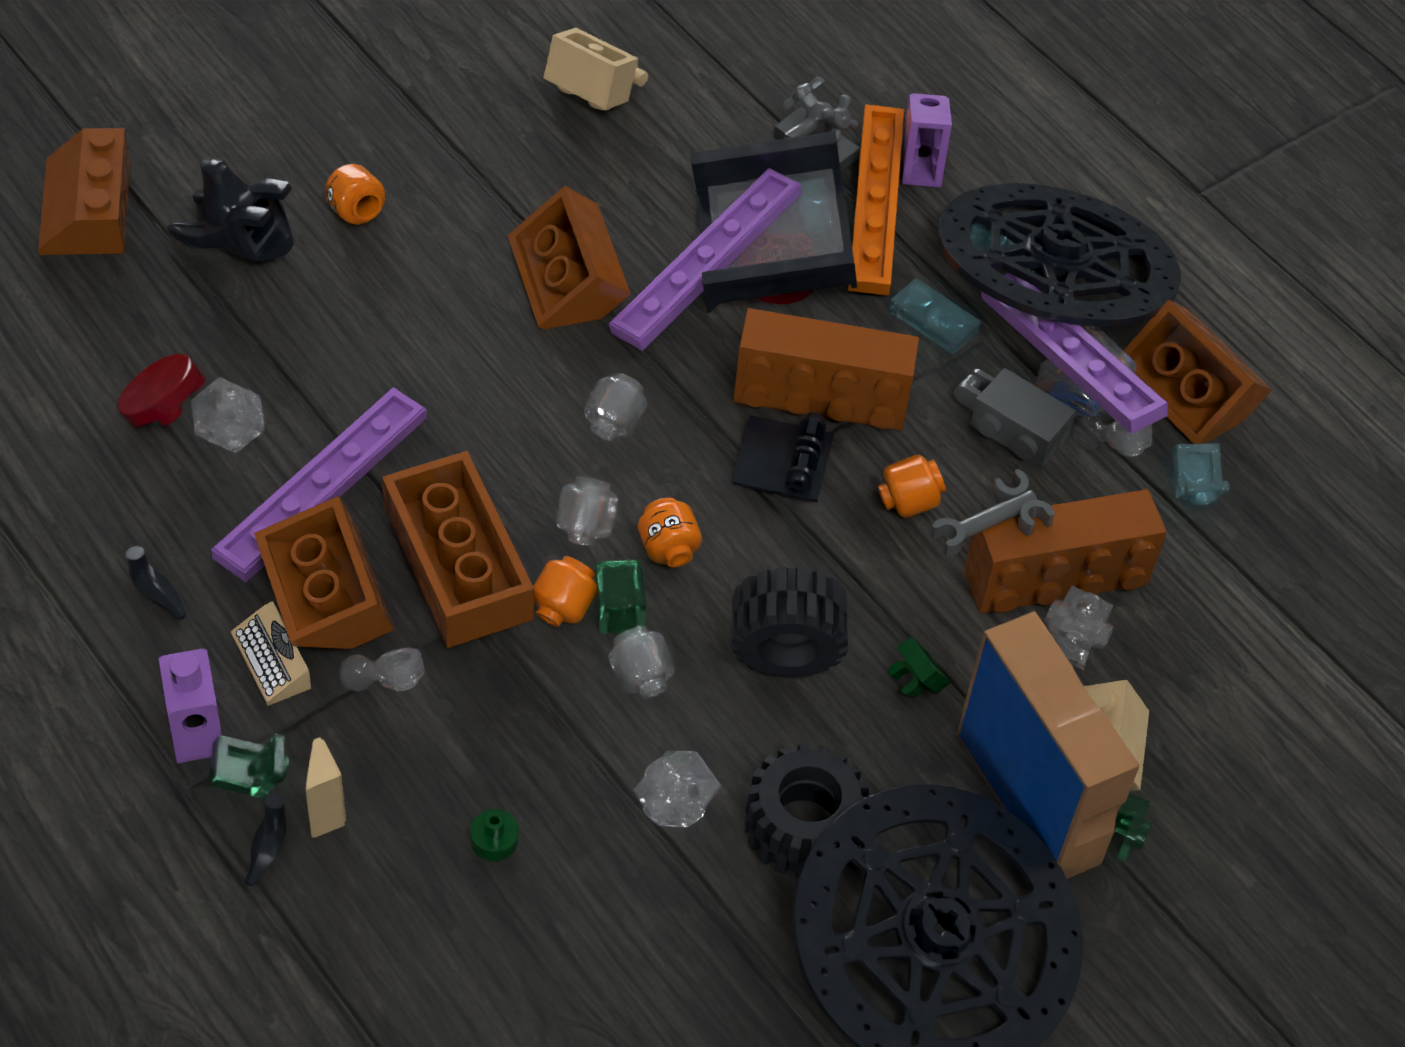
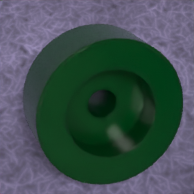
(494, 834)

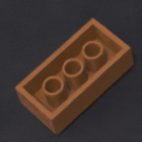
(825, 369)
(1090, 546)
(458, 549)

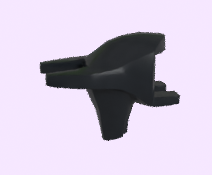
(238, 216)

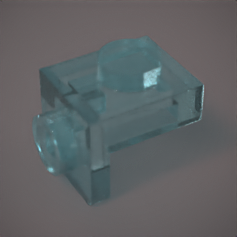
(1198, 473)

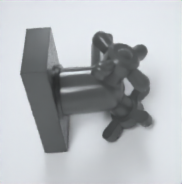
(819, 118)

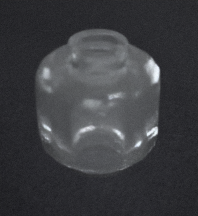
(615, 406)
(587, 510)
(641, 662)

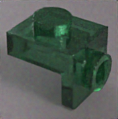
(248, 765)
(1132, 825)

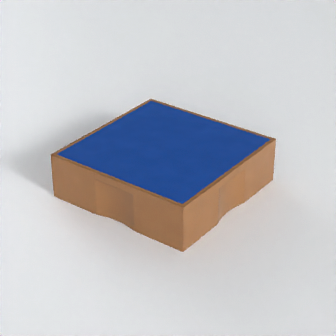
(1045, 743)

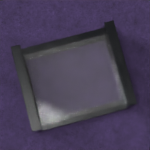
(805, 244)

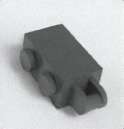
(1016, 414)

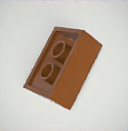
(86, 195)
(568, 261)
(1195, 374)
(323, 579)

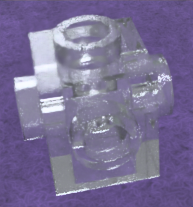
(227, 415)
(1080, 625)
(677, 789)

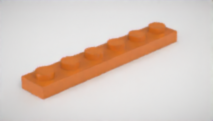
(877, 198)

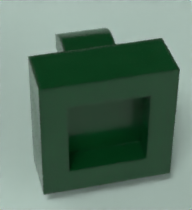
(922, 668)

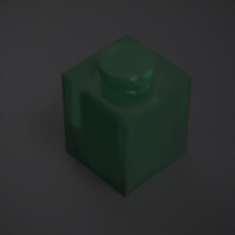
(620, 595)

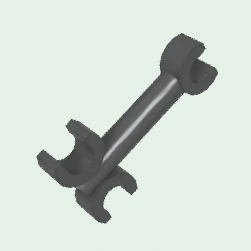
(1012, 503)

